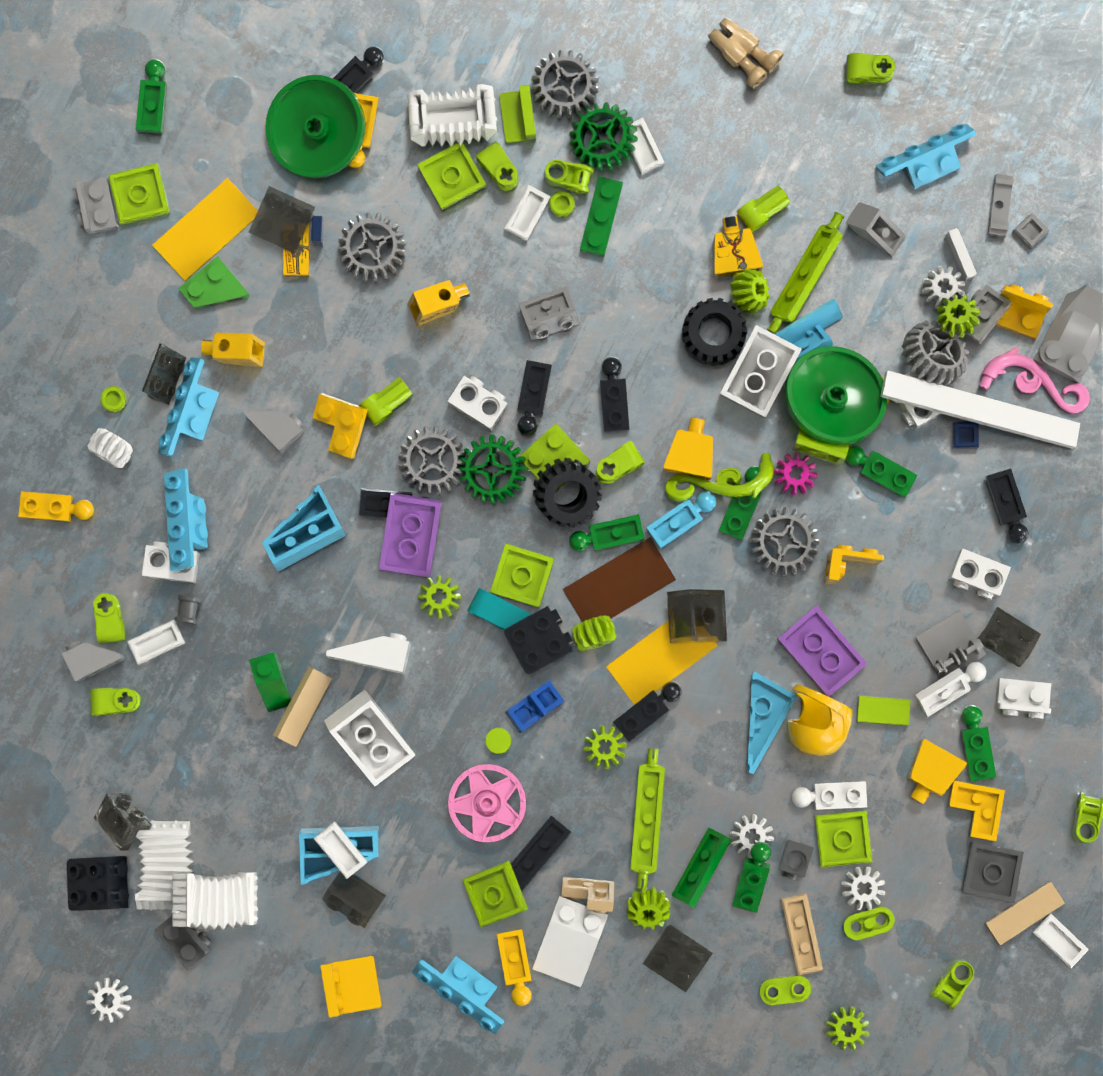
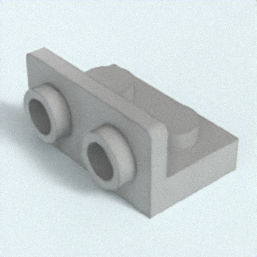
(95, 205)
(992, 308)
(549, 313)

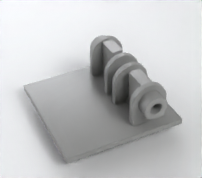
(951, 645)

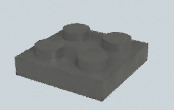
(992, 872)

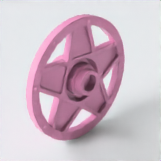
(487, 803)

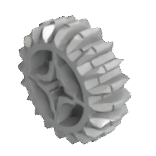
(556, 88)
(361, 252)
(934, 353)
(424, 469)
(773, 538)

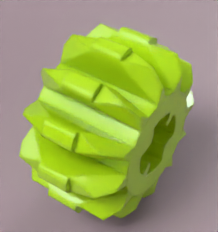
(750, 290)
(964, 322)
(432, 591)
(594, 633)
(613, 748)
(648, 908)
(840, 1034)

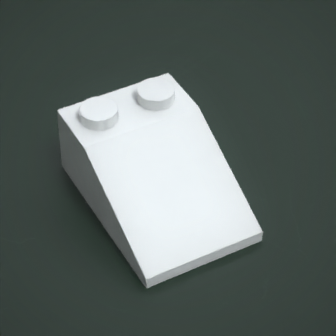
(760, 371)
(379, 653)
(369, 737)
(569, 941)

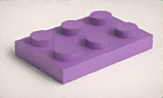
(410, 534)
(822, 651)

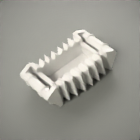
(452, 116)
(164, 854)
(214, 901)

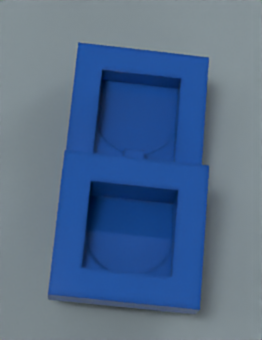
(534, 706)

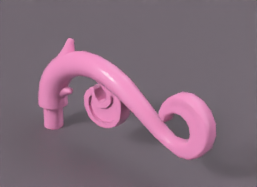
(1039, 375)

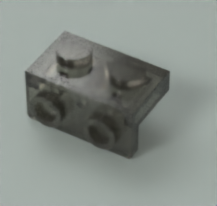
(1009, 637)

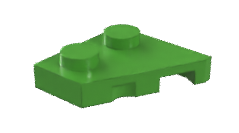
(212, 286)

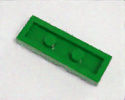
(601, 216)
(701, 867)

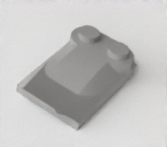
(1073, 334)

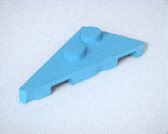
(767, 712)

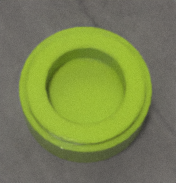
(562, 204)
(113, 399)
(498, 740)

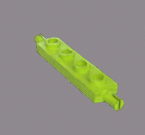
(806, 273)
(647, 818)

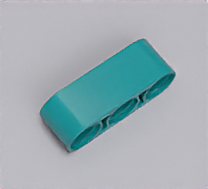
(496, 610)

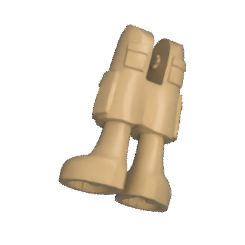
(739, 46)

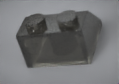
(697, 616)

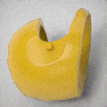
(821, 725)

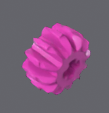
(787, 469)

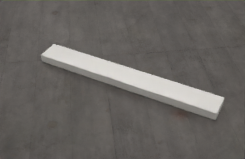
(980, 409)

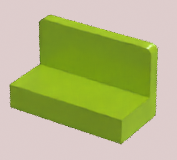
(518, 115)

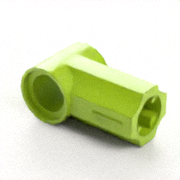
(757, 212)
(383, 403)

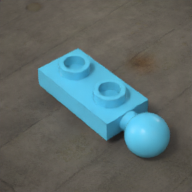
(680, 519)

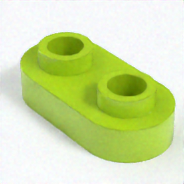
(868, 923)
(785, 990)

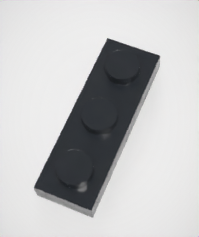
(539, 851)

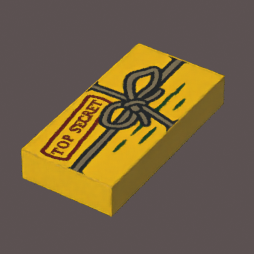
(298, 263)

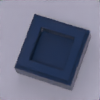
(317, 230)
(965, 435)

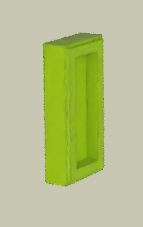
(883, 710)

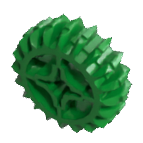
(610, 128)
(492, 480)

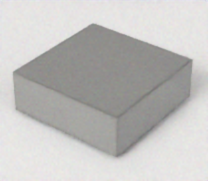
(1031, 230)

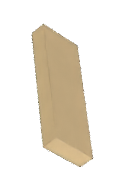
(302, 706)
(1024, 913)
(802, 934)

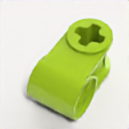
(866, 68)
(496, 163)
(570, 177)
(622, 460)
(108, 624)
(109, 701)
(1087, 815)
(952, 985)

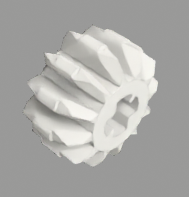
(939, 278)
(110, 448)
(757, 830)
(865, 878)
(100, 998)

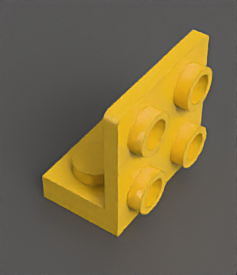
(1025, 313)
(836, 567)
(351, 986)

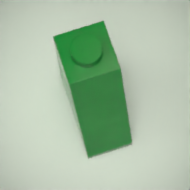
(271, 681)

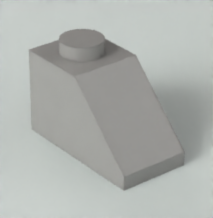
(875, 228)
(276, 427)
(87, 659)

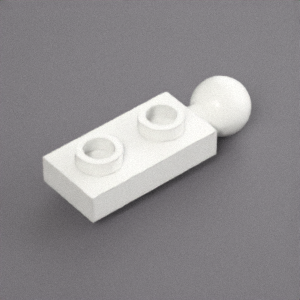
(950, 688)
(832, 796)

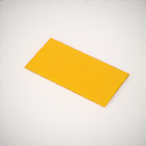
(206, 229)
(655, 663)

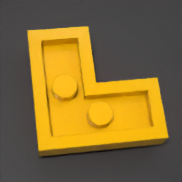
(347, 421)
(985, 803)

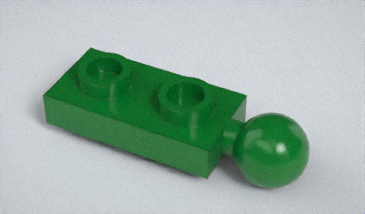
(151, 99)
(882, 470)
(740, 510)
(609, 534)
(977, 746)
(753, 878)

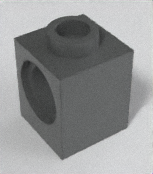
(804, 851)

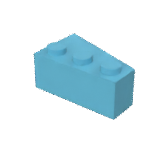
(304, 531)
(316, 863)

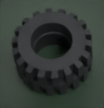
(710, 353)
(577, 509)

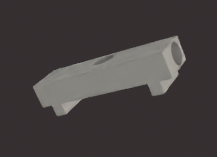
(999, 217)

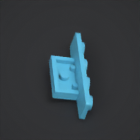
(929, 159)
(809, 330)
(191, 408)
(184, 520)
(464, 989)

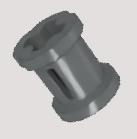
(187, 609)

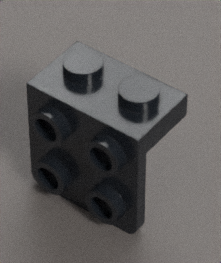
(539, 640)
(97, 883)

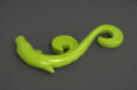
(723, 478)

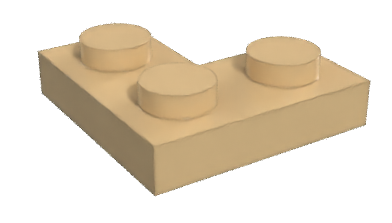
(597, 892)

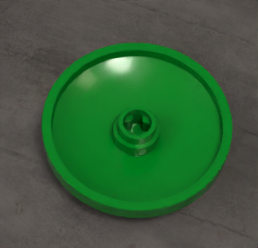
(315, 126)
(835, 395)

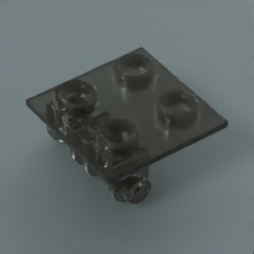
(282, 219)
(164, 374)
(677, 958)

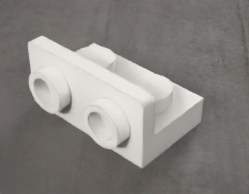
(1023, 696)

